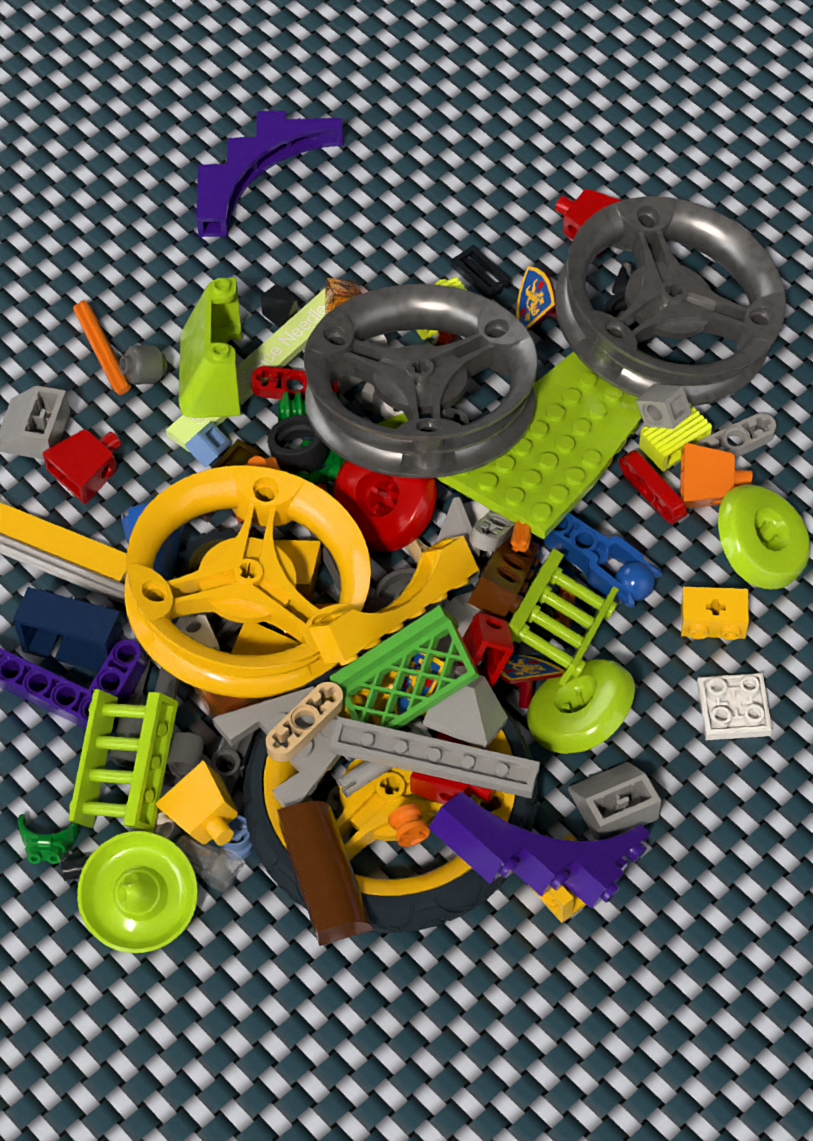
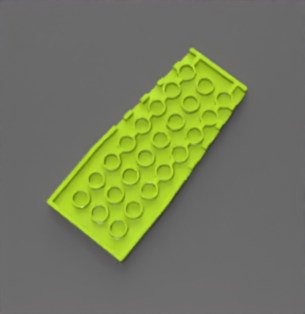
(563, 453)

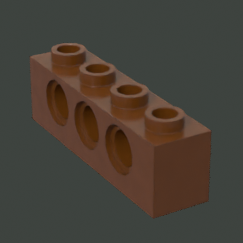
(504, 579)

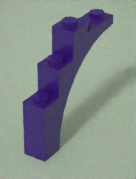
(248, 157)
(542, 862)

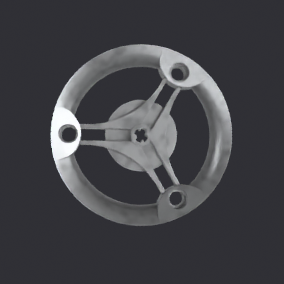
(670, 298)
(419, 379)

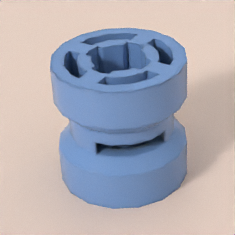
(243, 847)

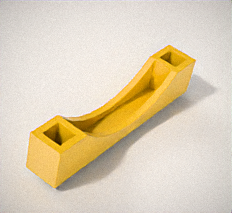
(439, 569)

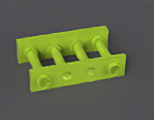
(541, 593)
(149, 766)

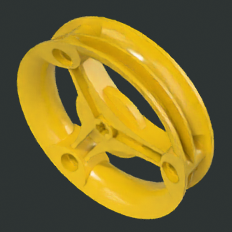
(240, 578)

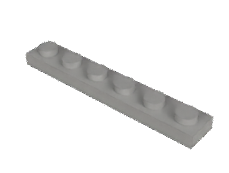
(434, 757)

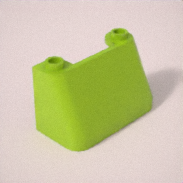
(206, 361)

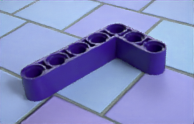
(60, 688)

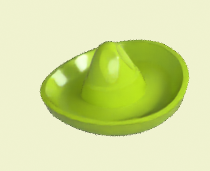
(763, 536)
(583, 710)
(137, 892)

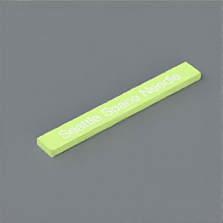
(274, 352)

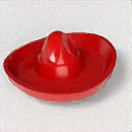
(385, 507)

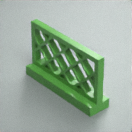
(398, 652)

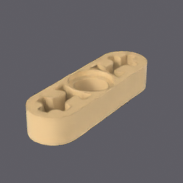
(302, 736)

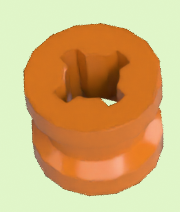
(409, 825)

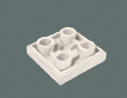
(734, 706)

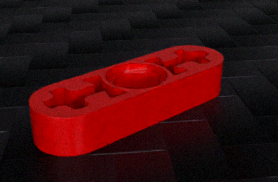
(273, 375)
(652, 487)

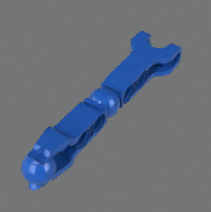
(633, 579)

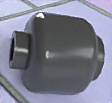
(143, 364)

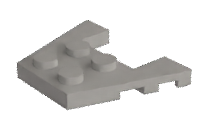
(310, 761)

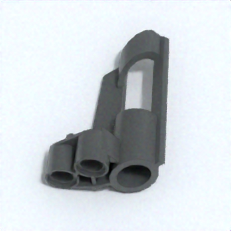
(185, 747)

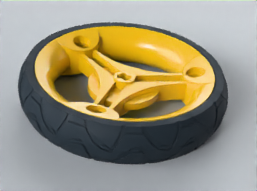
(390, 903)

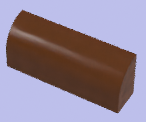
(323, 871)

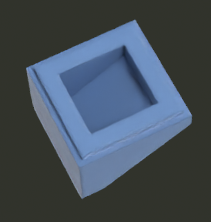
(208, 444)

